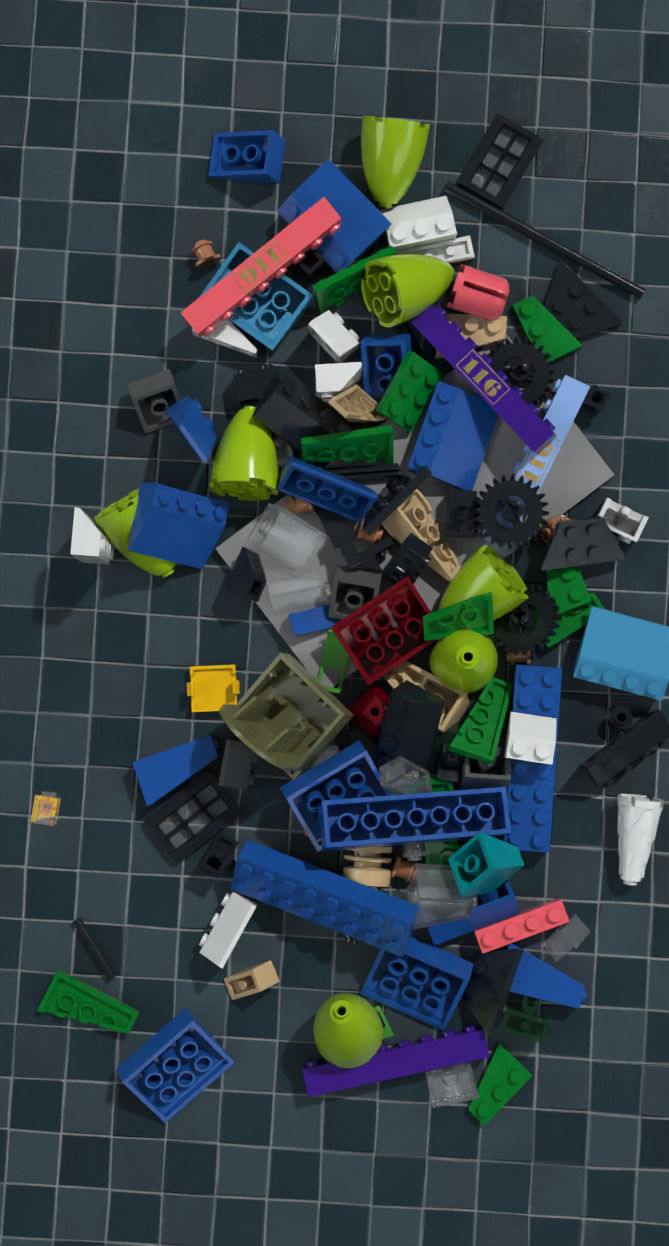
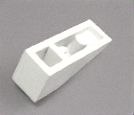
(230, 337)

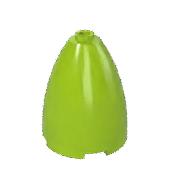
(391, 156)
(404, 286)
(245, 460)
(116, 525)
(487, 574)
(451, 669)
(347, 1030)

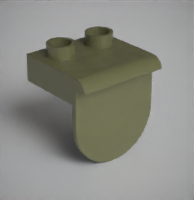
(286, 716)

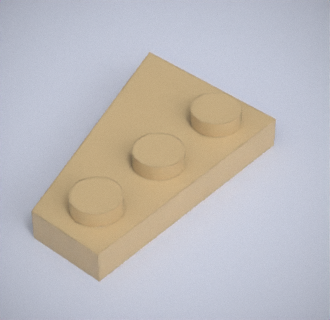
(479, 330)

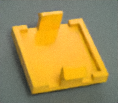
(212, 687)

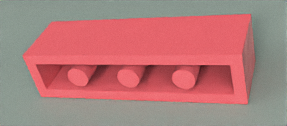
(522, 925)

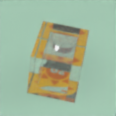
(45, 809)

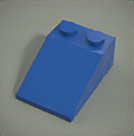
(247, 156)
(381, 360)
(193, 426)

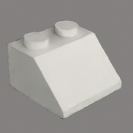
(333, 336)
(531, 738)

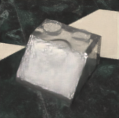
(451, 1085)

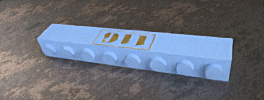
(561, 413)

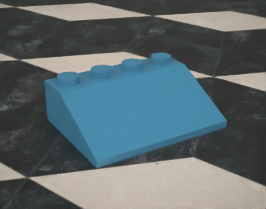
(271, 312)
(624, 653)

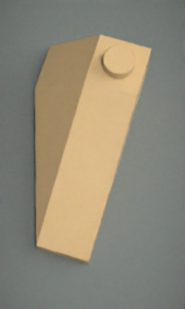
(356, 406)
(415, 518)
(455, 700)

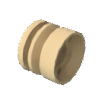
(367, 866)

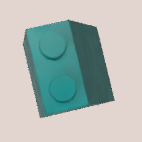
(484, 864)

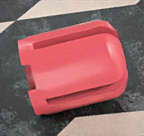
(479, 293)

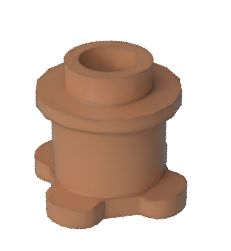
(205, 254)
(297, 505)
(374, 537)
(520, 658)
(402, 868)

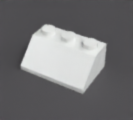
(420, 223)
(335, 379)
(227, 927)

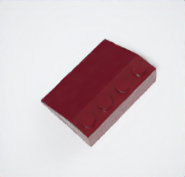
(384, 631)

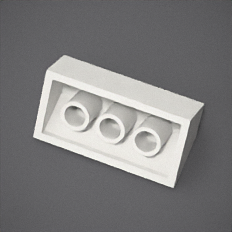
(88, 541)

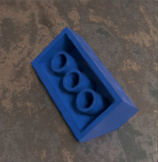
(326, 489)
(489, 909)

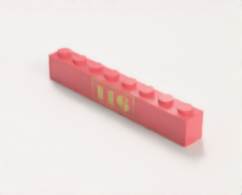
(262, 267)

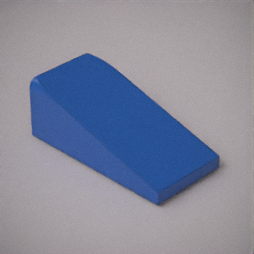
(311, 620)

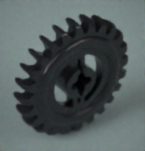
(534, 357)
(500, 492)
(526, 622)

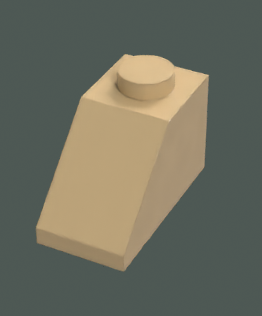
(251, 980)

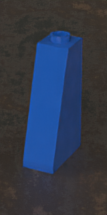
(172, 767)
(545, 982)

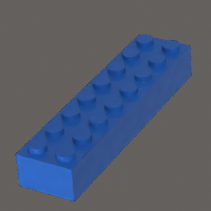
(531, 786)
(413, 818)
(325, 898)

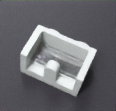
(623, 520)

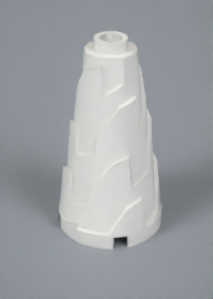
(636, 830)

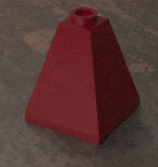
(370, 725)

